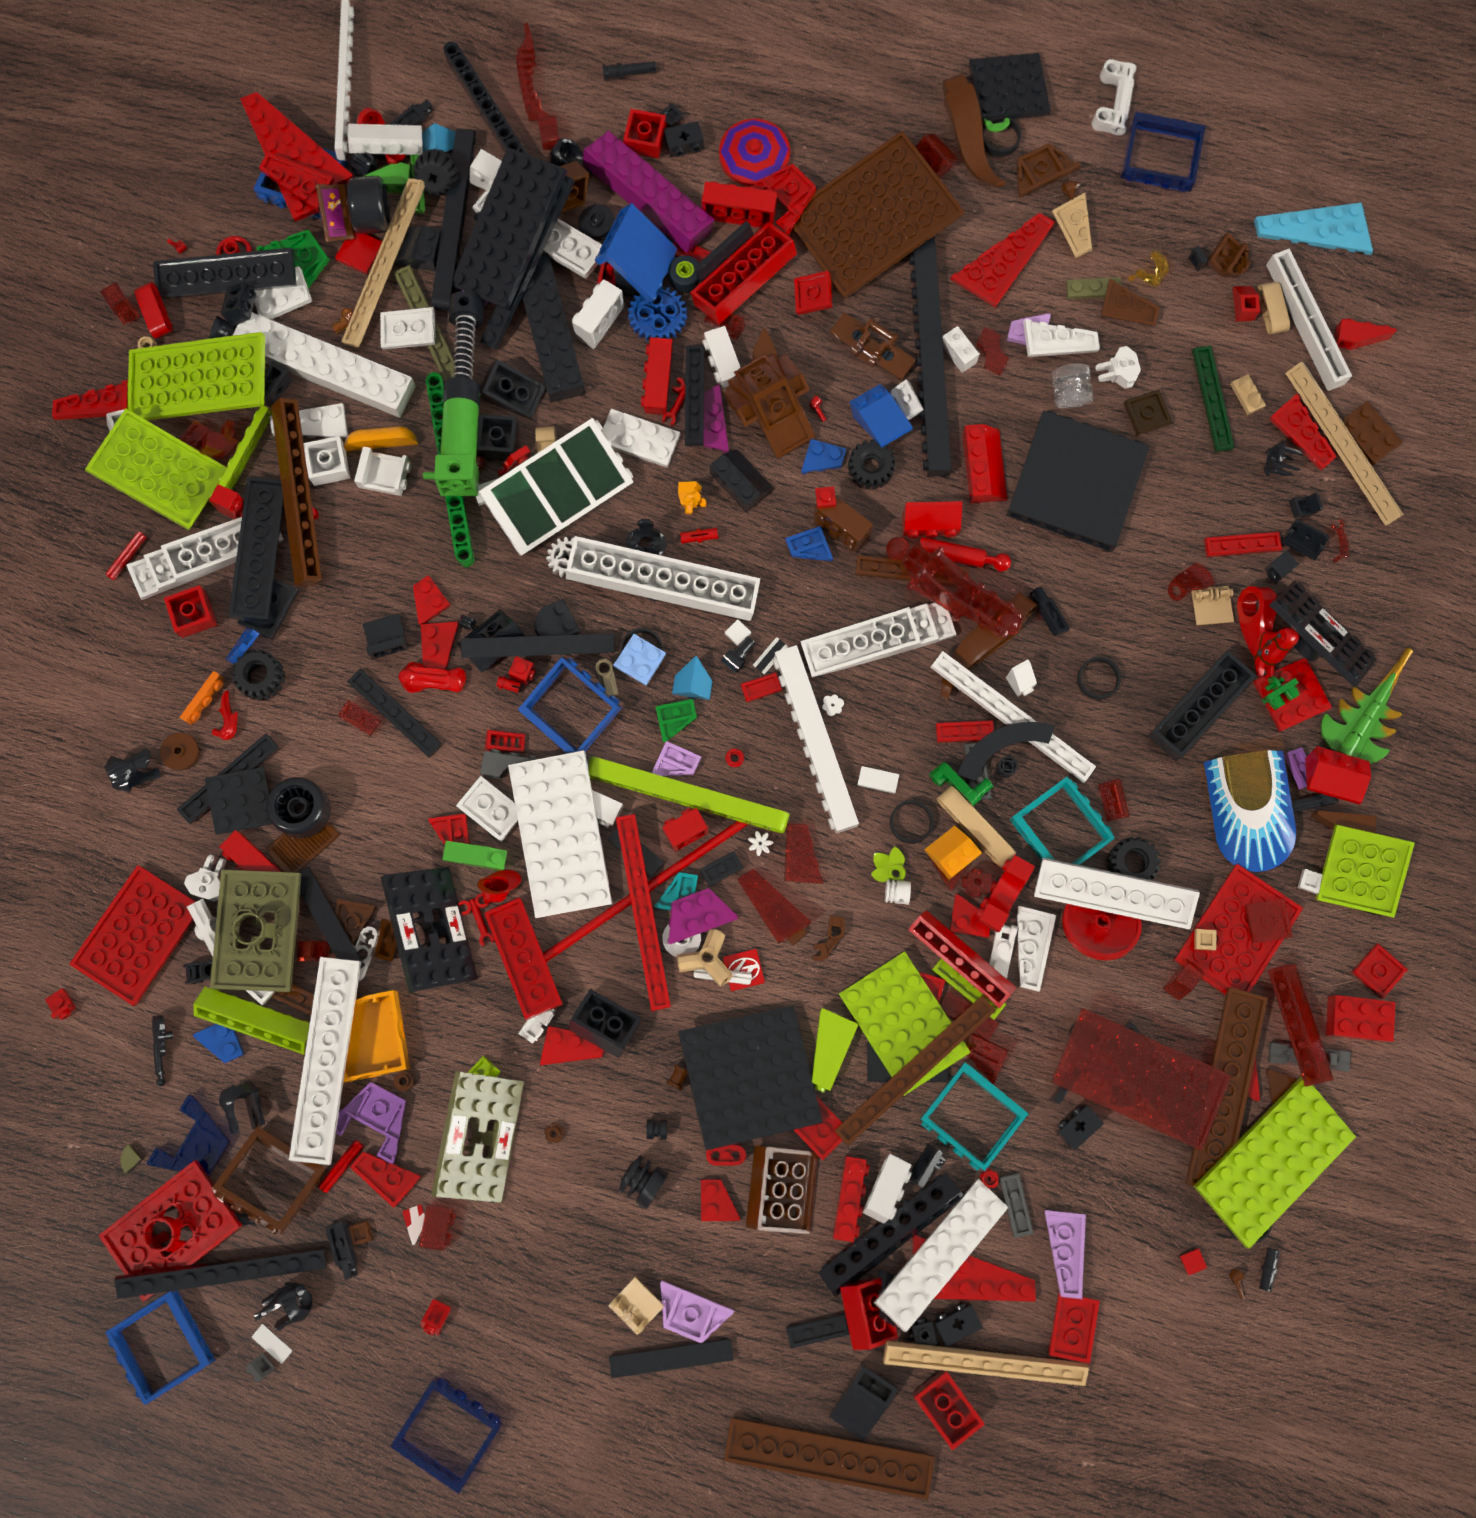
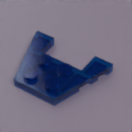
(203, 1143)

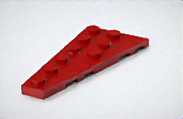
(984, 1282)

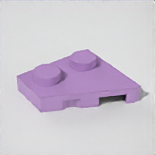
(676, 761)

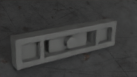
(1285, 1055)

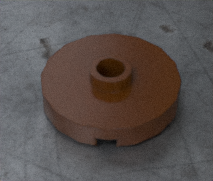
(188, 755)

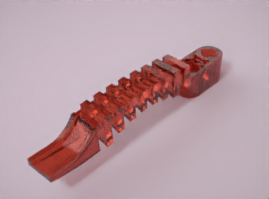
(525, 62)

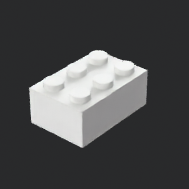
(598, 313)

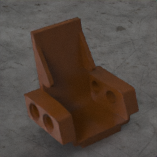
(769, 393)

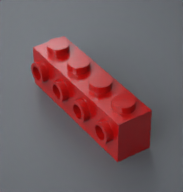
(849, 1199)

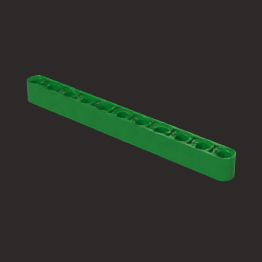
(459, 511)

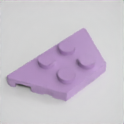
(690, 1313)

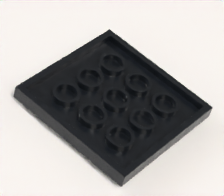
(1010, 86)

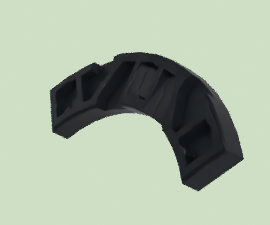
(999, 739)

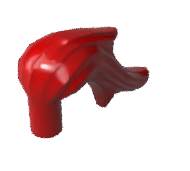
(230, 720)

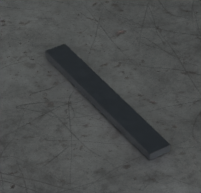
(537, 645)

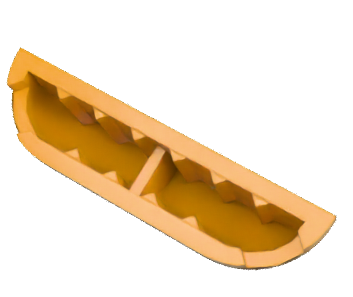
(380, 438)

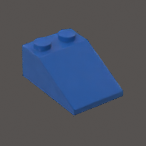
(880, 415)

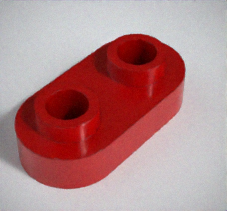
(726, 1156)

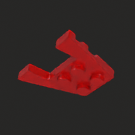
(793, 192)

